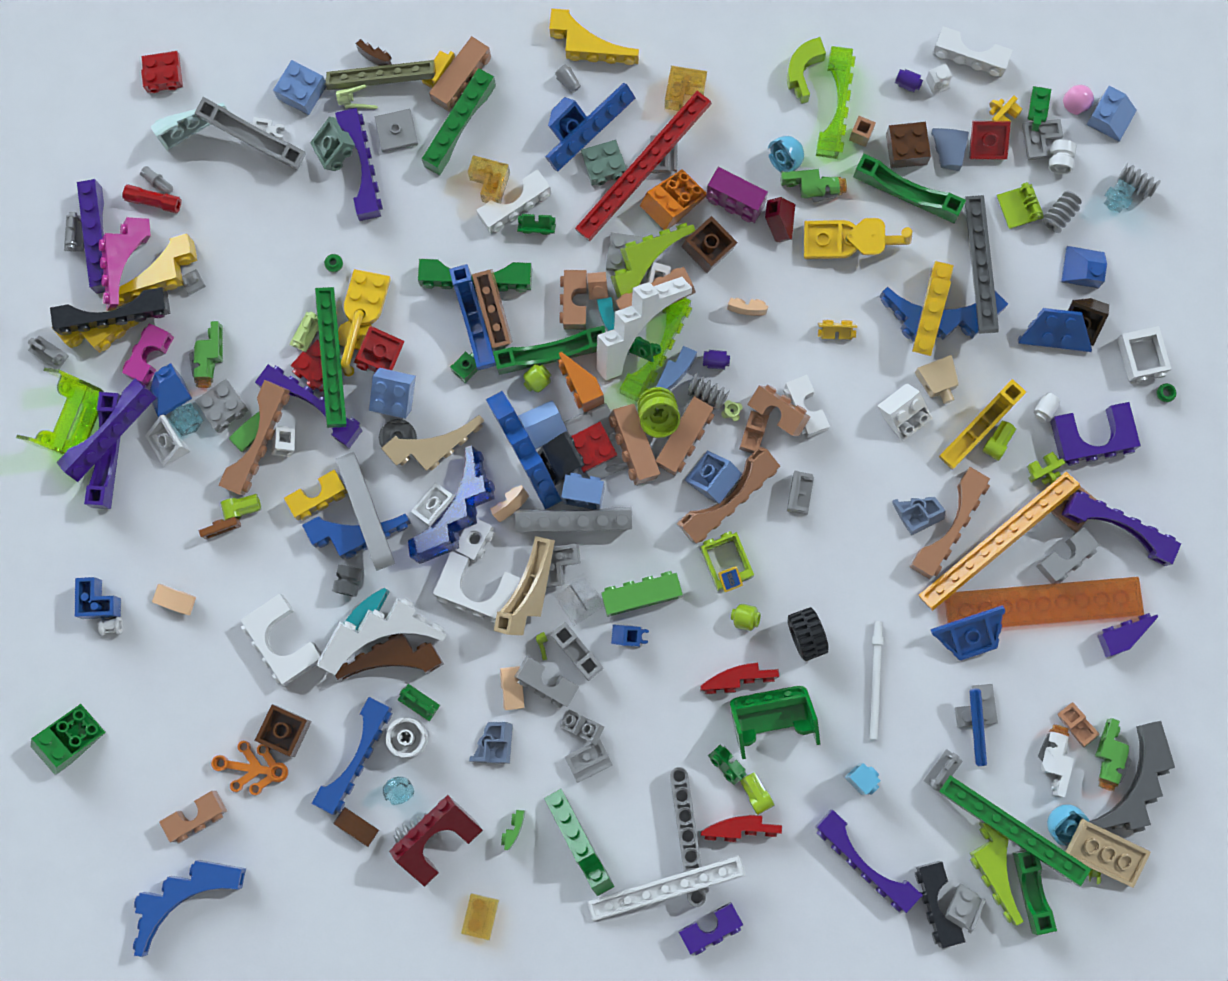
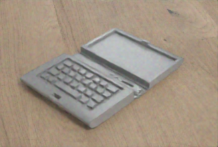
(583, 421)

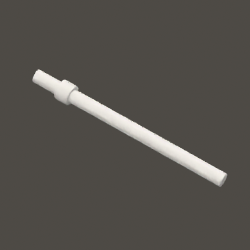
(877, 641)

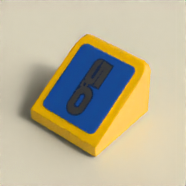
(730, 579)

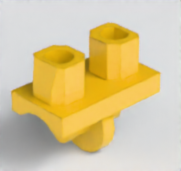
(1010, 107)

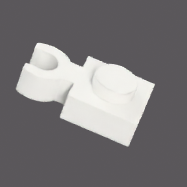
(266, 125)

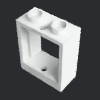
(1124, 342)

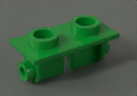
(544, 225)
(644, 349)
(418, 702)
(732, 772)

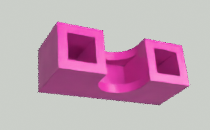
(151, 340)

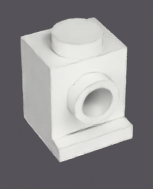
(939, 79)
(658, 270)
(283, 448)

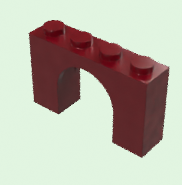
(444, 816)

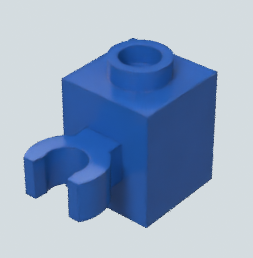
(628, 635)

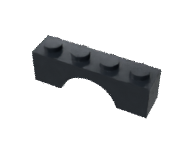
(932, 879)

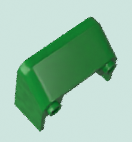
(772, 712)

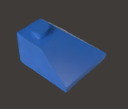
(565, 118)
(1084, 267)
(169, 390)

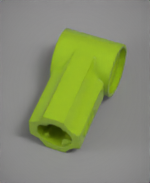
(998, 442)
(238, 507)
(758, 796)

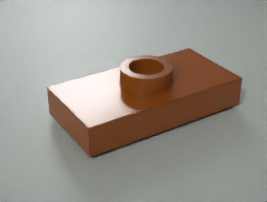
(219, 527)

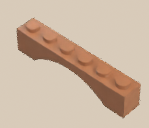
(271, 401)
(757, 469)
(969, 490)

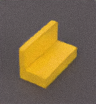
(442, 62)

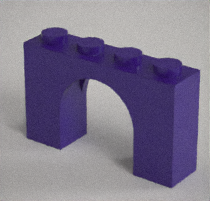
(1074, 449)

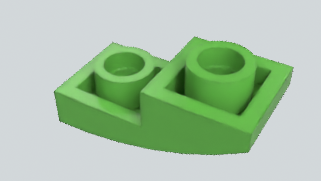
(246, 434)
(511, 835)

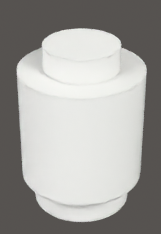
(1047, 407)

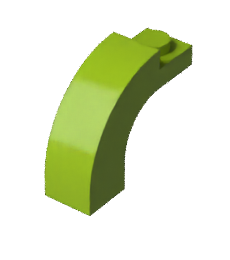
(805, 56)

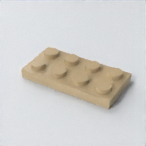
(1108, 853)

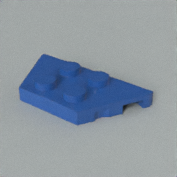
(1057, 330)
(972, 634)

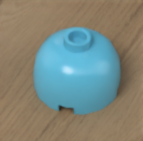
(786, 153)
(1064, 822)

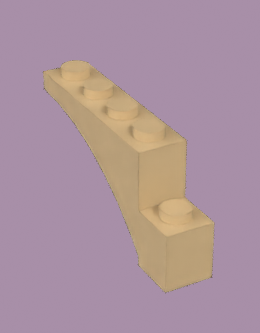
(432, 449)
(530, 592)

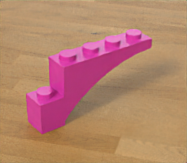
(115, 253)

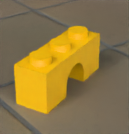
(331, 489)

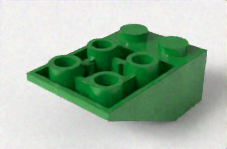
(66, 739)

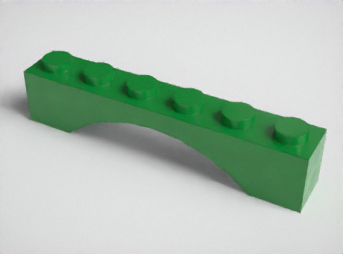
(472, 98)
(933, 201)
(514, 276)
(521, 358)

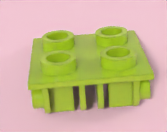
(1020, 206)

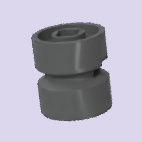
(347, 580)

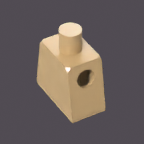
(939, 378)

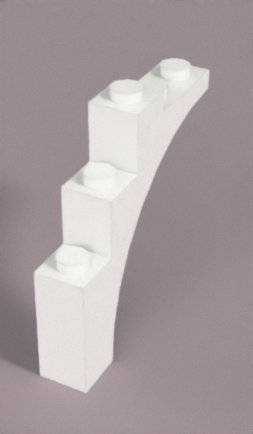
(646, 303)
(374, 625)

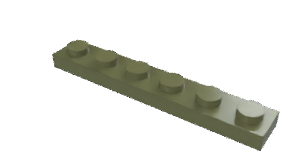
(380, 75)

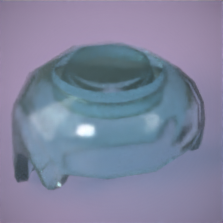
(398, 790)

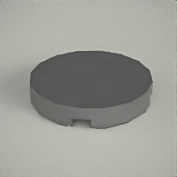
(398, 428)

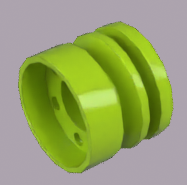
(658, 412)

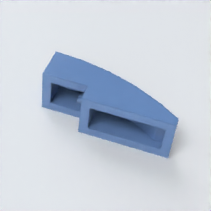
(677, 370)

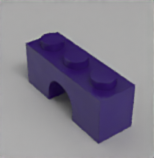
(727, 922)

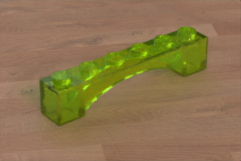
(840, 64)
(639, 381)

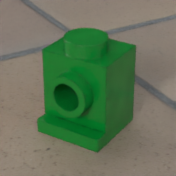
(462, 372)

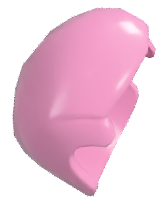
(1078, 99)

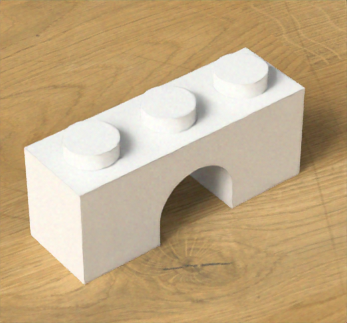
(798, 391)

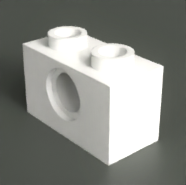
(475, 551)

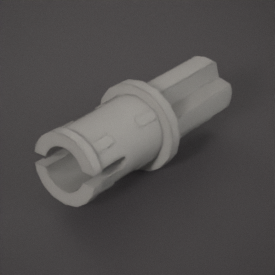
(156, 180)

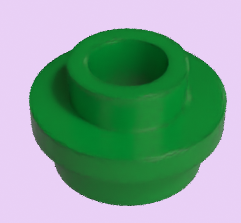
(333, 268)
(1170, 389)

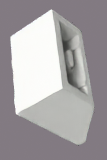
(905, 411)

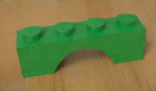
(1037, 908)

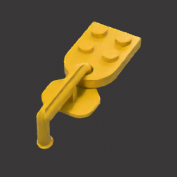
(828, 238)
(365, 295)

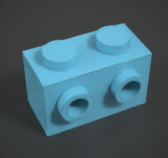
(863, 779)

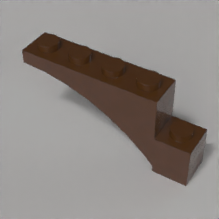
(394, 652)

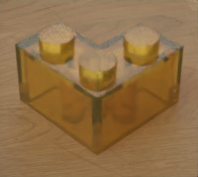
(683, 82)
(492, 175)

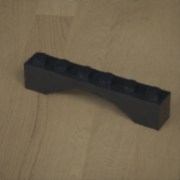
(147, 305)

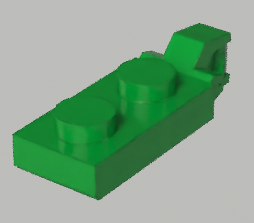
(1039, 106)

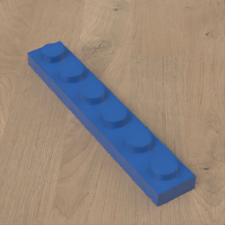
(590, 127)

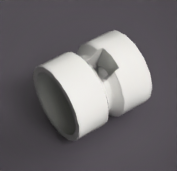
(1063, 154)

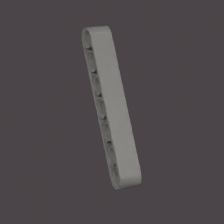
(365, 511)
(683, 826)

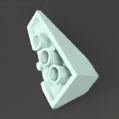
(178, 127)

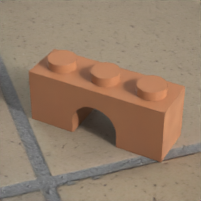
(574, 283)
(792, 417)
(209, 809)

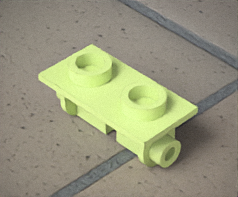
(305, 332)

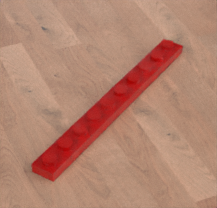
(643, 165)

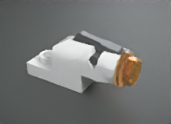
(1054, 761)

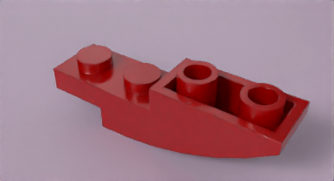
(730, 679)
(733, 827)

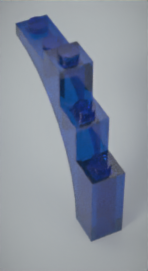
(461, 513)

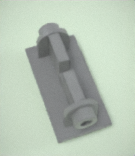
(73, 233)
(47, 352)
(943, 769)

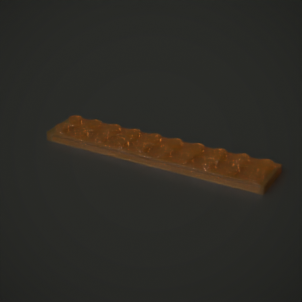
(1052, 602)

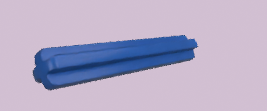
(978, 727)

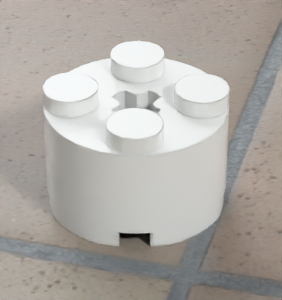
(395, 737)

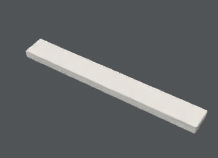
(666, 888)

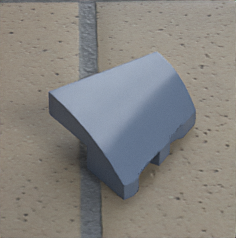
(950, 147)
(919, 513)
(494, 744)

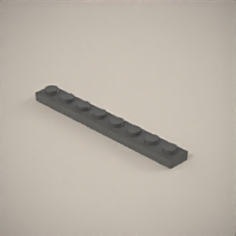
(981, 264)

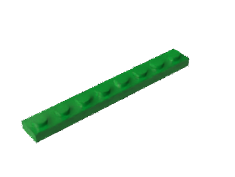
(330, 357)
(1015, 831)

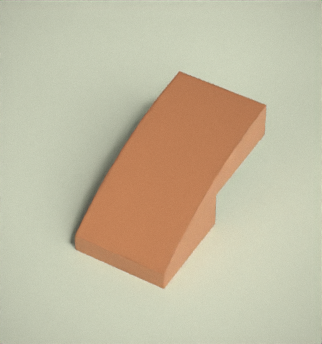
(754, 432)
(1078, 725)

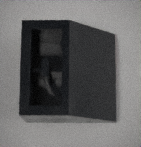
(561, 457)

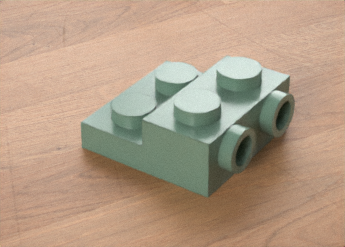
(332, 145)
(603, 162)

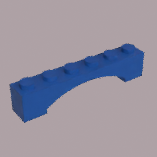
(331, 797)

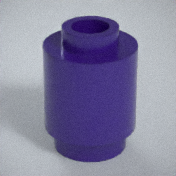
(908, 80)
(716, 359)

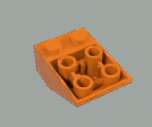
(672, 199)
(585, 386)

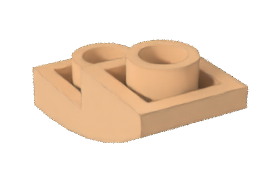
(754, 308)
(515, 499)
(174, 599)
(512, 691)

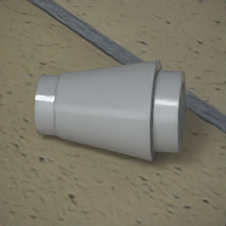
(567, 78)

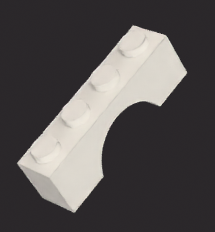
(951, 47)
(496, 215)

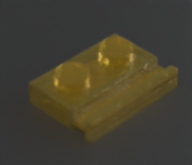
(480, 916)

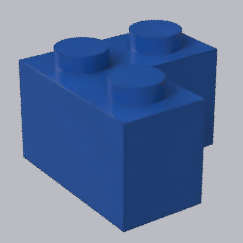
(91, 603)

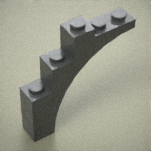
(1153, 759)

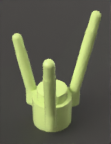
(345, 97)

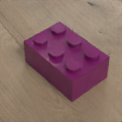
(736, 195)

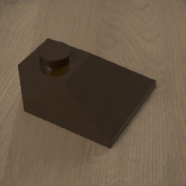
(1094, 315)

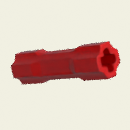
(141, 196)

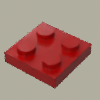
(989, 139)
(594, 446)

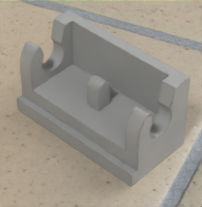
(800, 492)

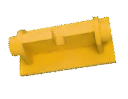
(844, 328)

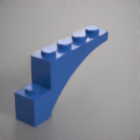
(473, 316)
(348, 538)

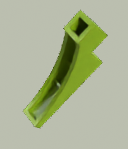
(641, 255)
(992, 863)

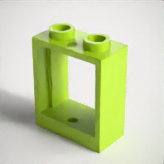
(726, 538)

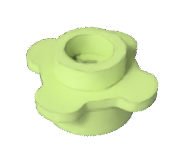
(737, 407)

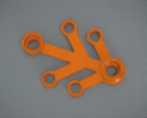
(253, 768)

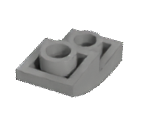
(582, 727)

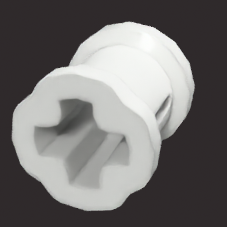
(110, 625)

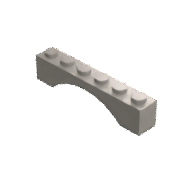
(249, 133)
(572, 520)

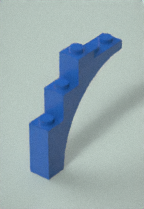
(951, 318)
(524, 449)
(156, 907)

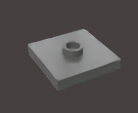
(396, 130)

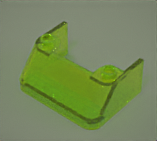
(75, 418)

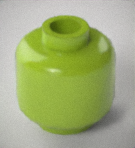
(537, 378)
(746, 617)

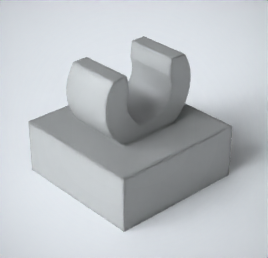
(193, 282)

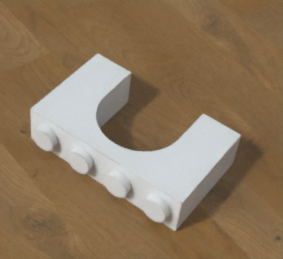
(450, 589)
(259, 625)

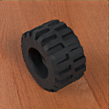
(808, 634)

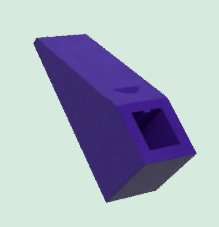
(1123, 638)

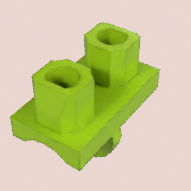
(1052, 464)

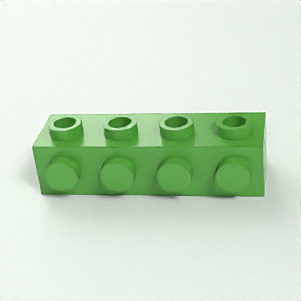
(641, 594)

